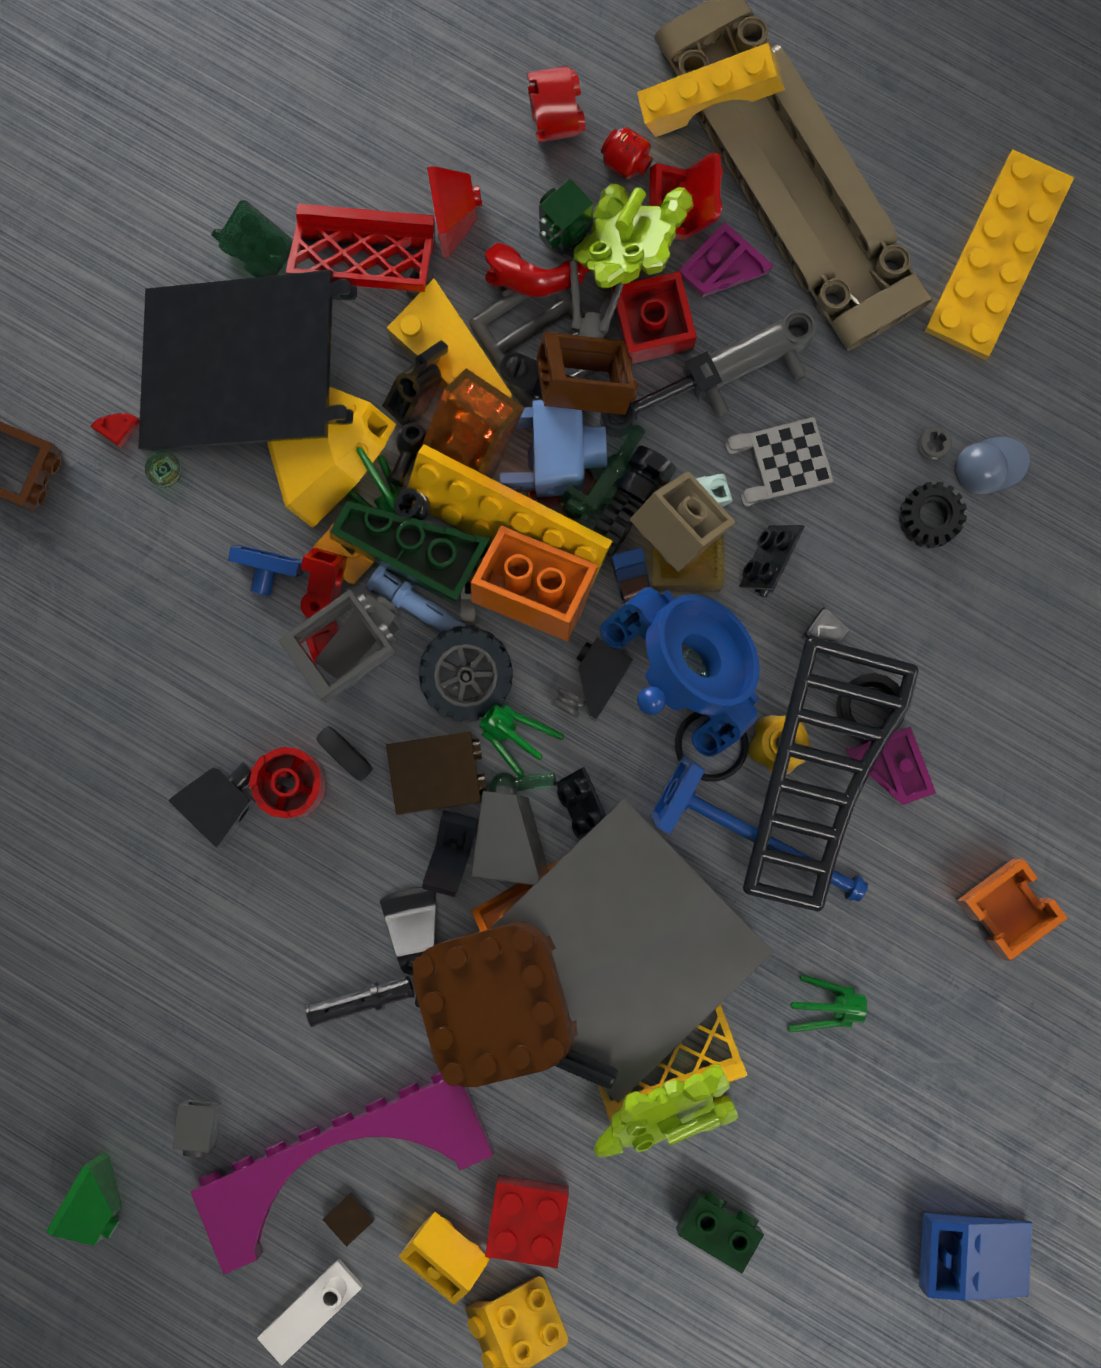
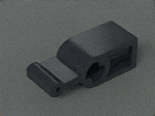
(416, 385)

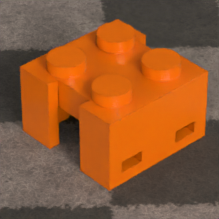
(1011, 909)

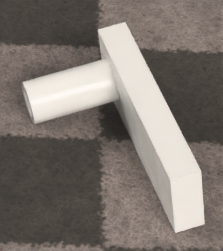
(310, 1311)

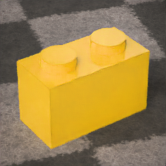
(444, 1258)

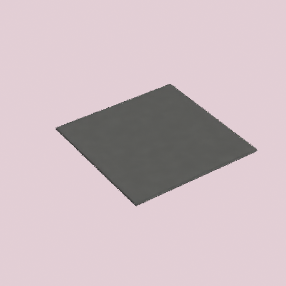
(636, 944)

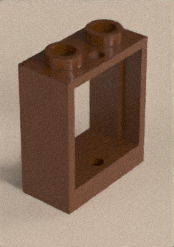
(591, 354)
(46, 464)

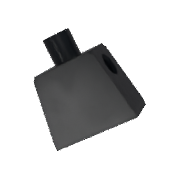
(216, 802)

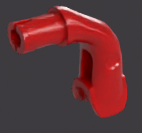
(525, 278)

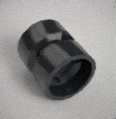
(651, 464)

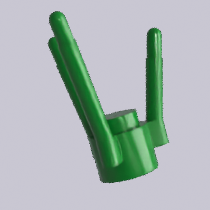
(388, 497)
(499, 725)
(848, 1007)

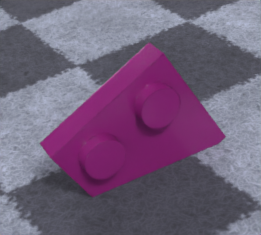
(899, 767)

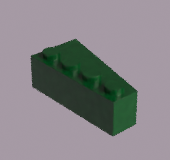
(418, 551)

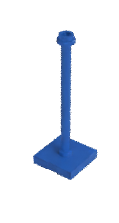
(680, 796)

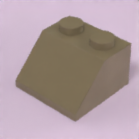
(682, 520)

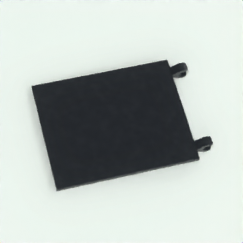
(239, 361)

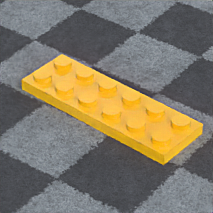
(999, 254)
(483, 505)

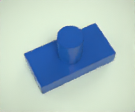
(265, 565)

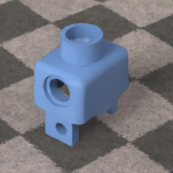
(558, 451)

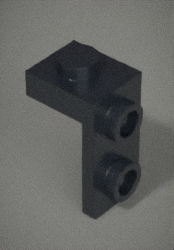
(450, 853)

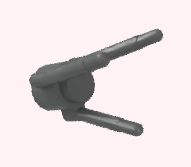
(593, 323)

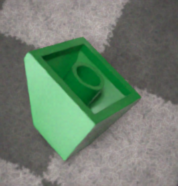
(90, 1205)

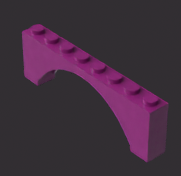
(239, 1201)

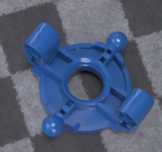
(720, 642)

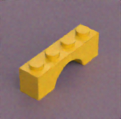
(739, 77)

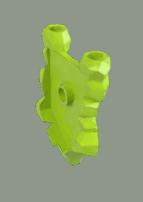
(631, 235)
(669, 1113)

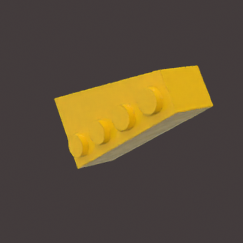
(432, 319)

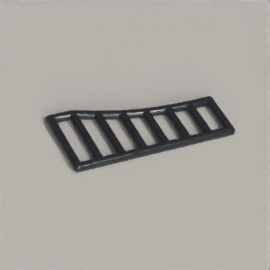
(861, 768)

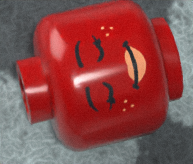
(626, 153)

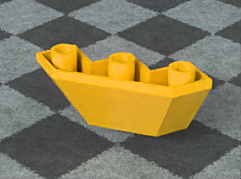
(323, 470)

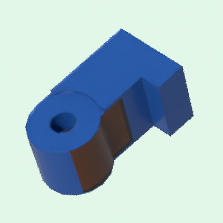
(630, 573)

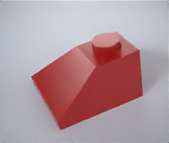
(453, 205)

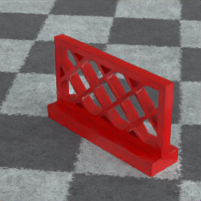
(364, 229)

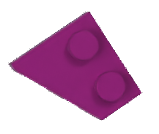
(723, 263)

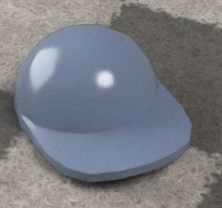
(992, 465)

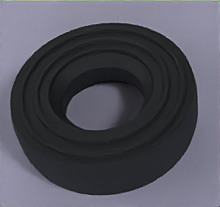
(344, 753)

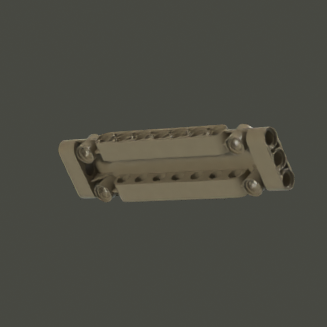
(799, 180)

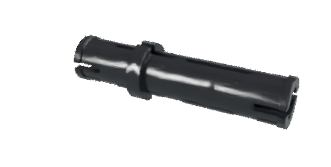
(319, 1012)

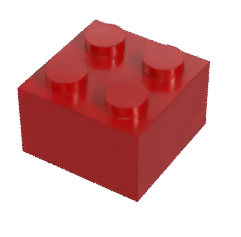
(655, 317)
(527, 1221)

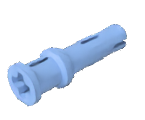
(403, 595)

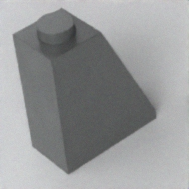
(508, 839)

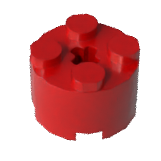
(555, 104)
(280, 764)

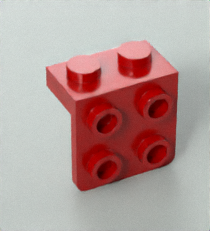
(701, 181)

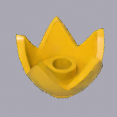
(764, 747)

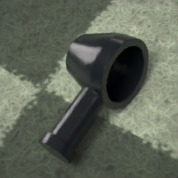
(408, 451)

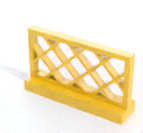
(732, 1067)

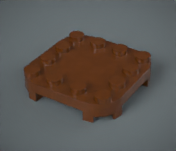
(493, 1005)

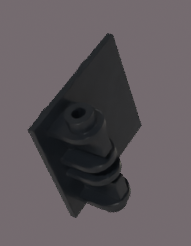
(770, 558)
(581, 801)

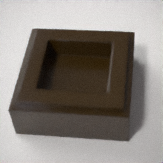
(348, 1219)

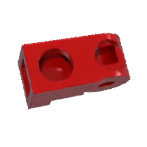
(324, 579)

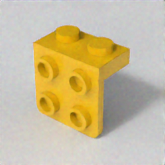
(518, 1326)

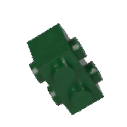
(565, 217)
(718, 1232)

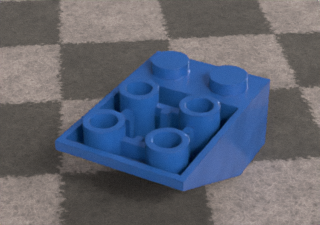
(974, 1257)

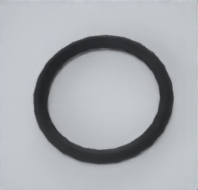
(711, 777)

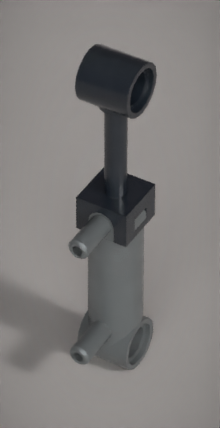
(710, 371)

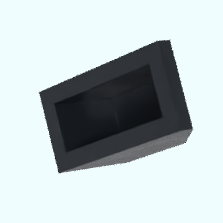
(600, 674)

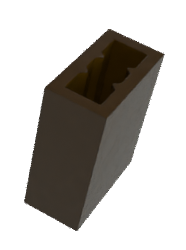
(435, 773)

